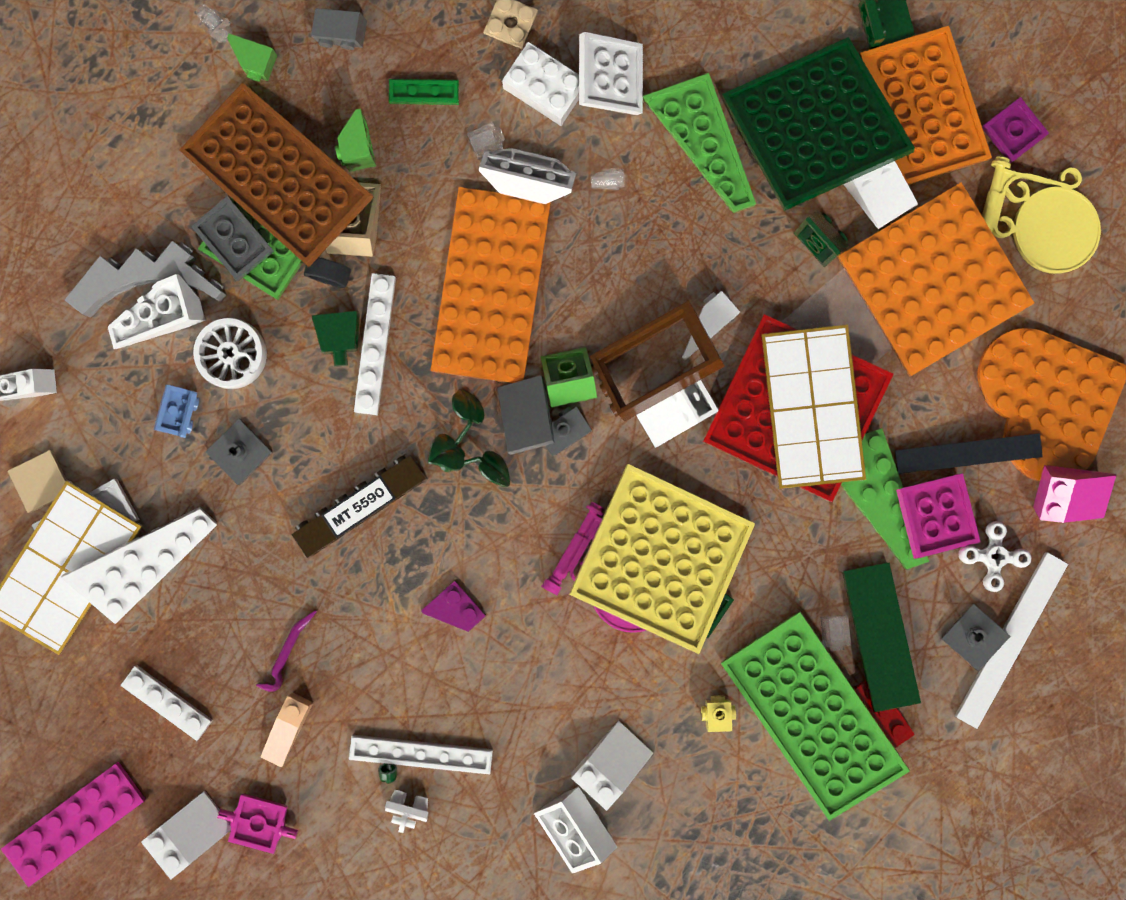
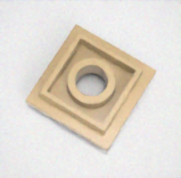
(508, 9)

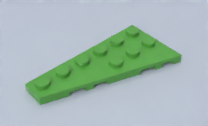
(700, 128)

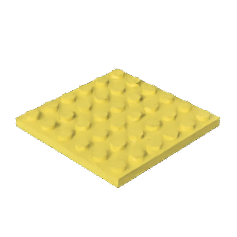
(662, 559)

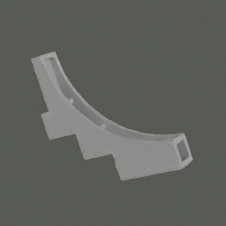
(107, 279)

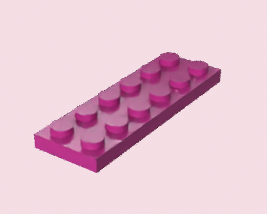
(73, 824)

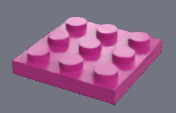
(938, 516)

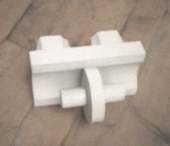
(397, 806)

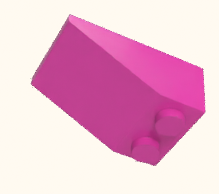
(1072, 494)

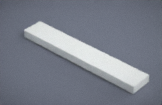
(420, 754)

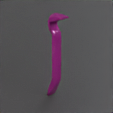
(284, 654)

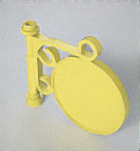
(1052, 227)

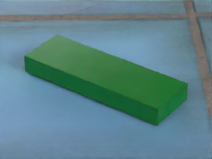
(424, 91)

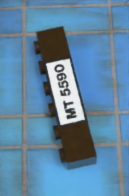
(359, 506)

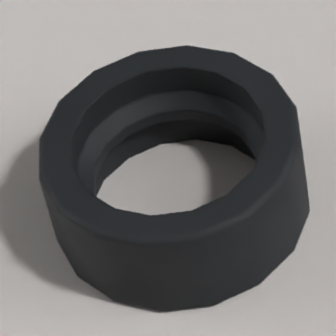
(328, 272)

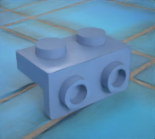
(176, 411)

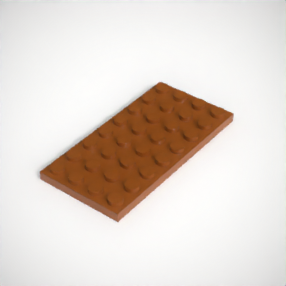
(276, 174)

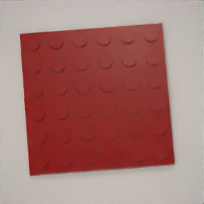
(744, 417)

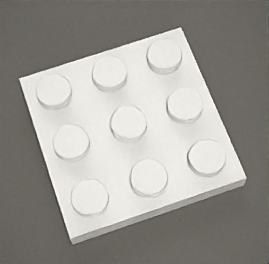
(610, 73)

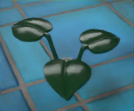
(451, 457)

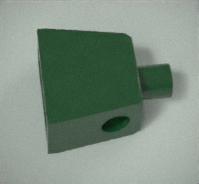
(338, 334)

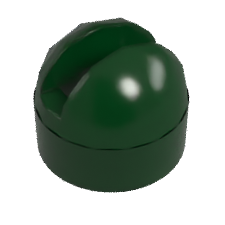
(387, 773)

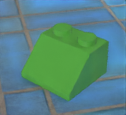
(355, 144)
(569, 377)

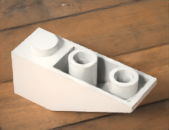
(27, 384)

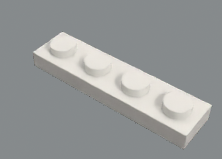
(166, 702)

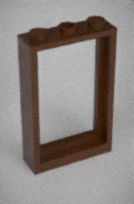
(710, 365)

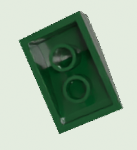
(821, 238)

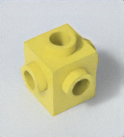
(719, 722)

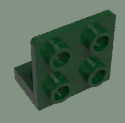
(885, 21)

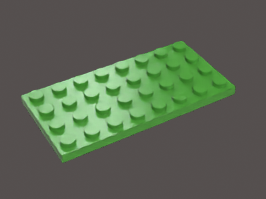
(815, 716)

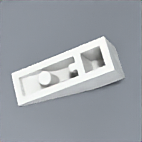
(714, 317)

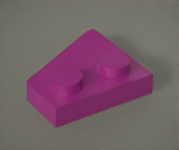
(455, 608)

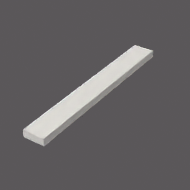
(1019, 628)

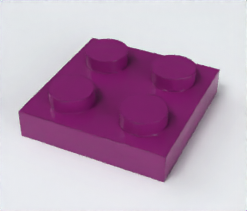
(1015, 130)

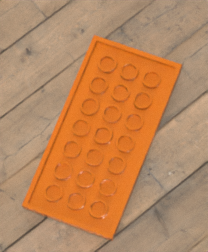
(490, 286)

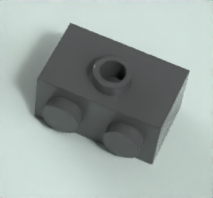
(339, 28)
(568, 430)

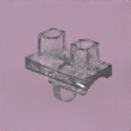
(213, 23)

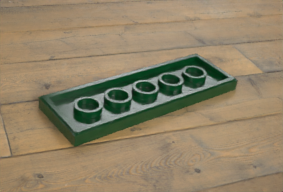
(881, 637)

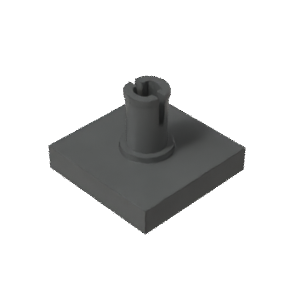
(239, 452)
(975, 637)

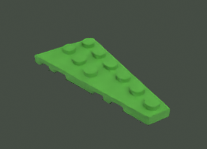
(879, 500)

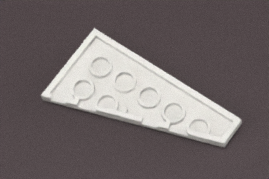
(132, 570)

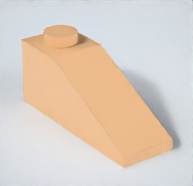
(286, 729)

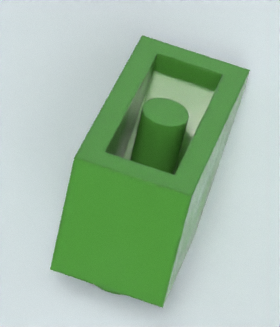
(253, 57)

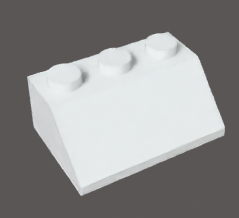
(576, 830)

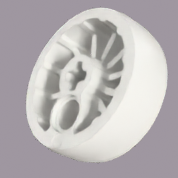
(255, 366)

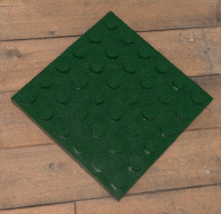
(817, 123)

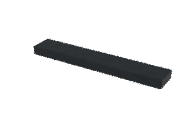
(968, 453)

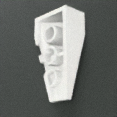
(161, 311)

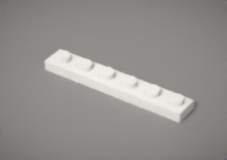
(374, 344)

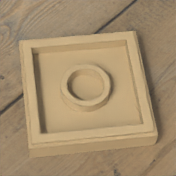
(38, 480)

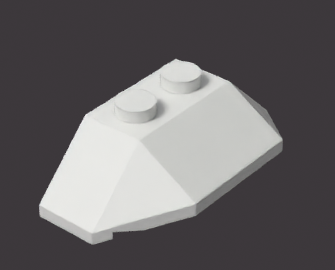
(527, 175)

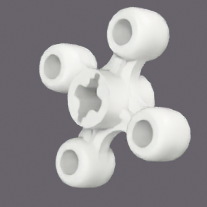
(995, 547)

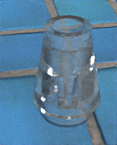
(609, 179)

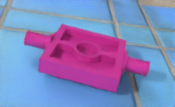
(257, 823)

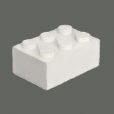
(543, 83)

